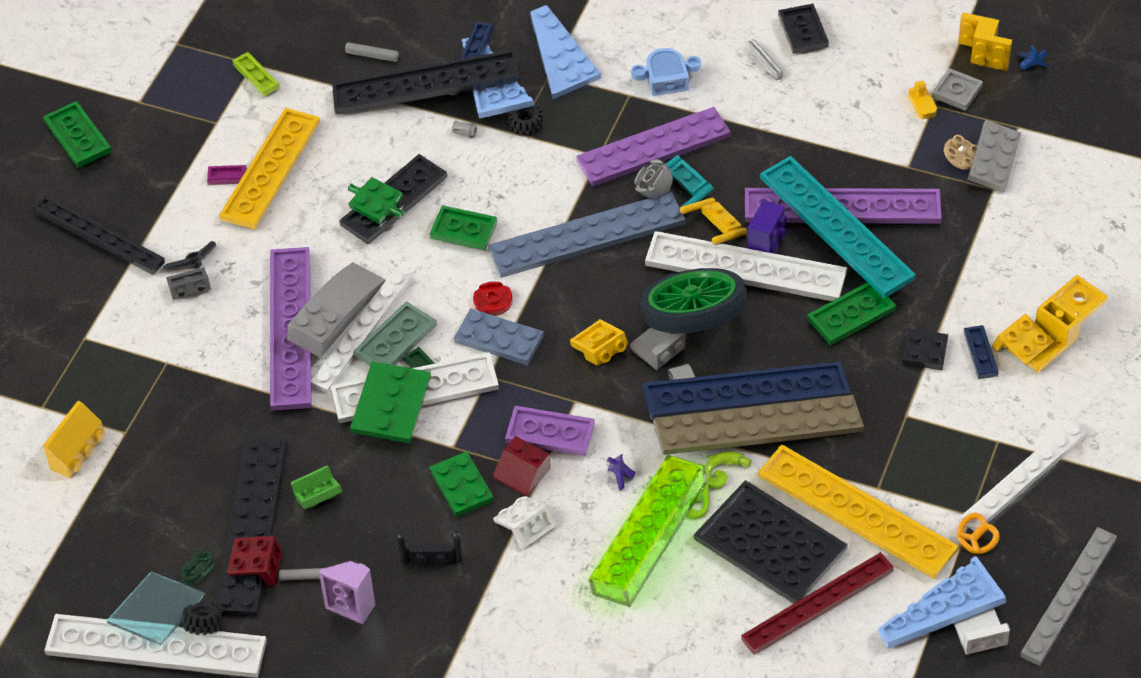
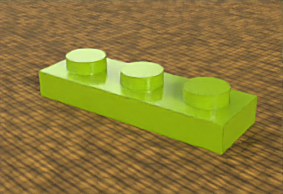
(255, 74)

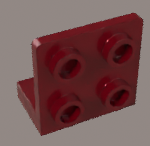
(256, 556)

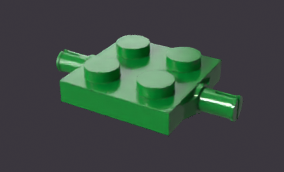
(376, 200)

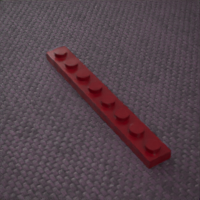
(817, 603)

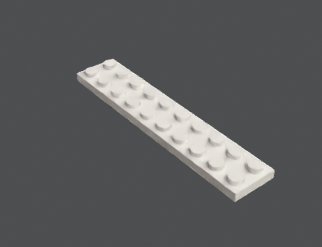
(753, 266)
(209, 653)

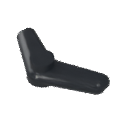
(192, 259)

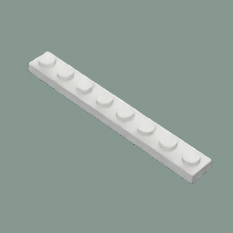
(361, 329)
(1027, 473)

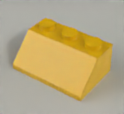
(73, 440)

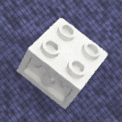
(527, 520)
(982, 632)

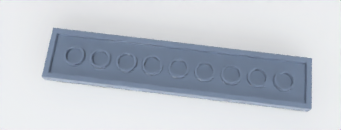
(585, 235)

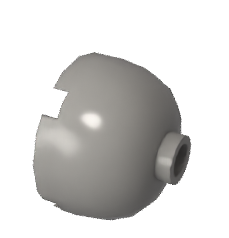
(654, 180)

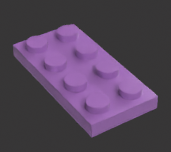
(551, 430)

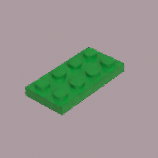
(77, 134)
(850, 313)

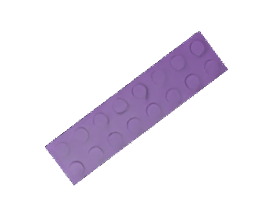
(657, 143)

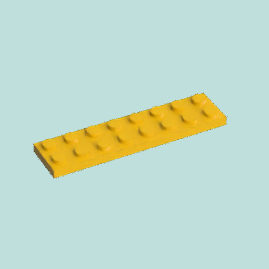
(269, 168)

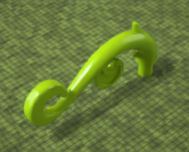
(721, 477)

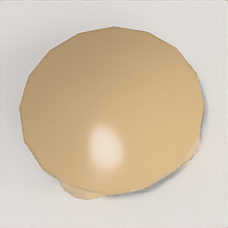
(960, 152)

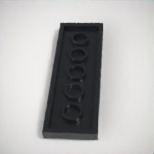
(414, 182)

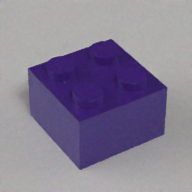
(767, 227)

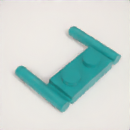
(689, 180)

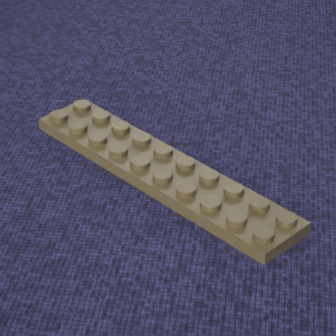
(758, 424)

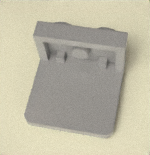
(658, 346)

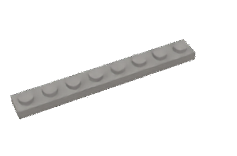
(1068, 596)

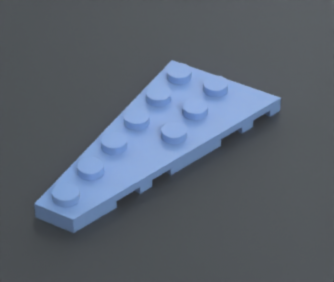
(562, 57)
(501, 97)
(948, 602)

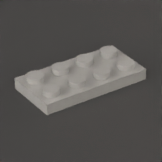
(994, 156)

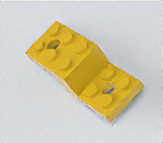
(1062, 317)

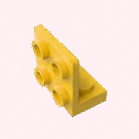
(1023, 339)

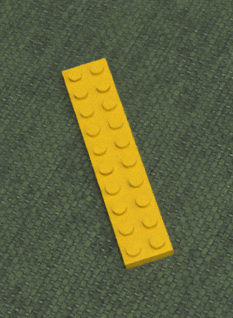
(858, 511)

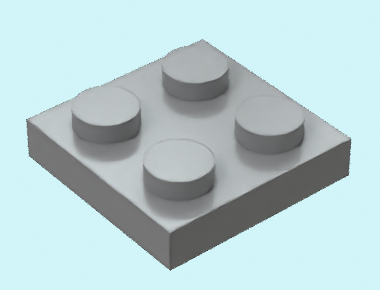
(957, 89)

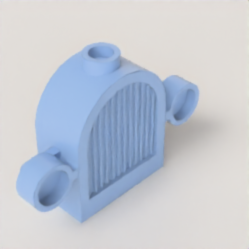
(666, 71)

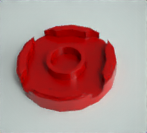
(493, 298)

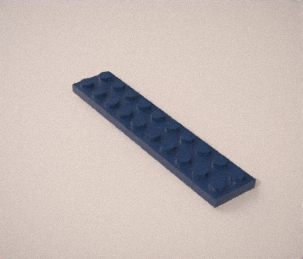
(744, 389)

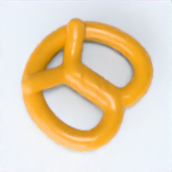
(976, 534)

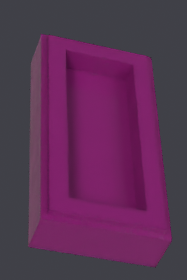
(225, 174)

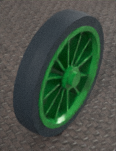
(693, 300)

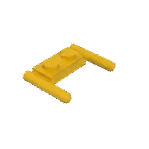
(719, 217)

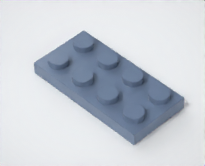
(499, 336)

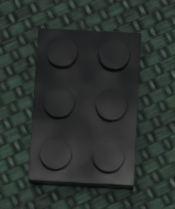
(803, 28)

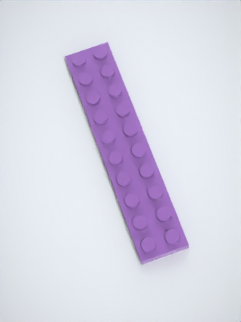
(865, 204)
(288, 362)

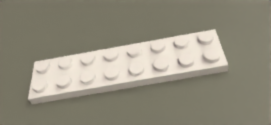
(447, 382)

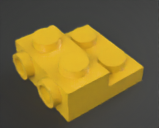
(600, 342)

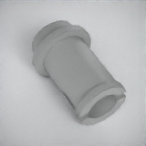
(464, 128)

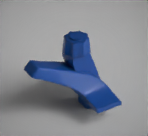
(1032, 58)

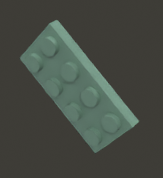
(396, 336)

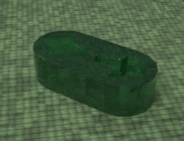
(195, 566)

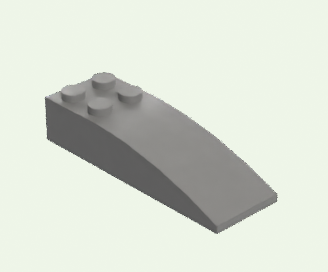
(333, 308)

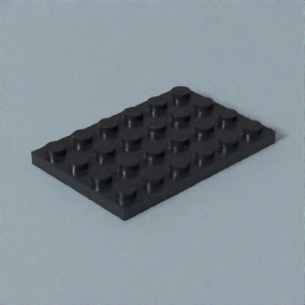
(770, 542)

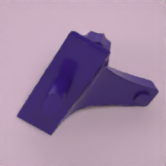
(620, 470)

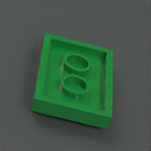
(463, 227)
(461, 484)

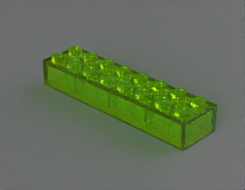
(648, 530)

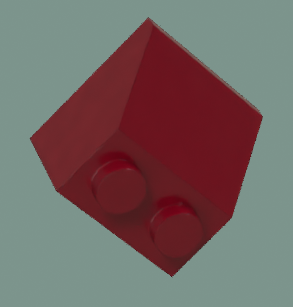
(522, 466)

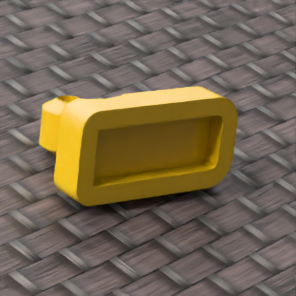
(922, 100)

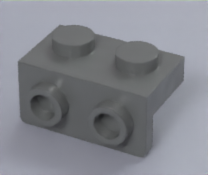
(188, 283)

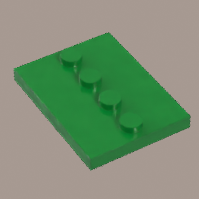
(390, 402)

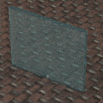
(155, 608)

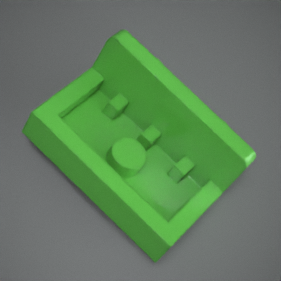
(315, 487)

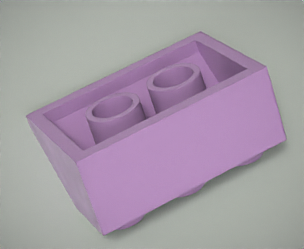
(348, 590)

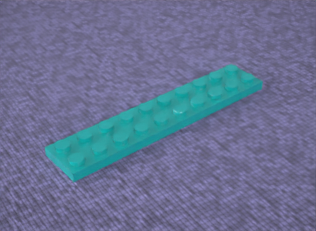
(838, 227)

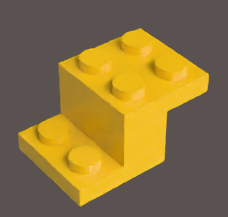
(982, 36)

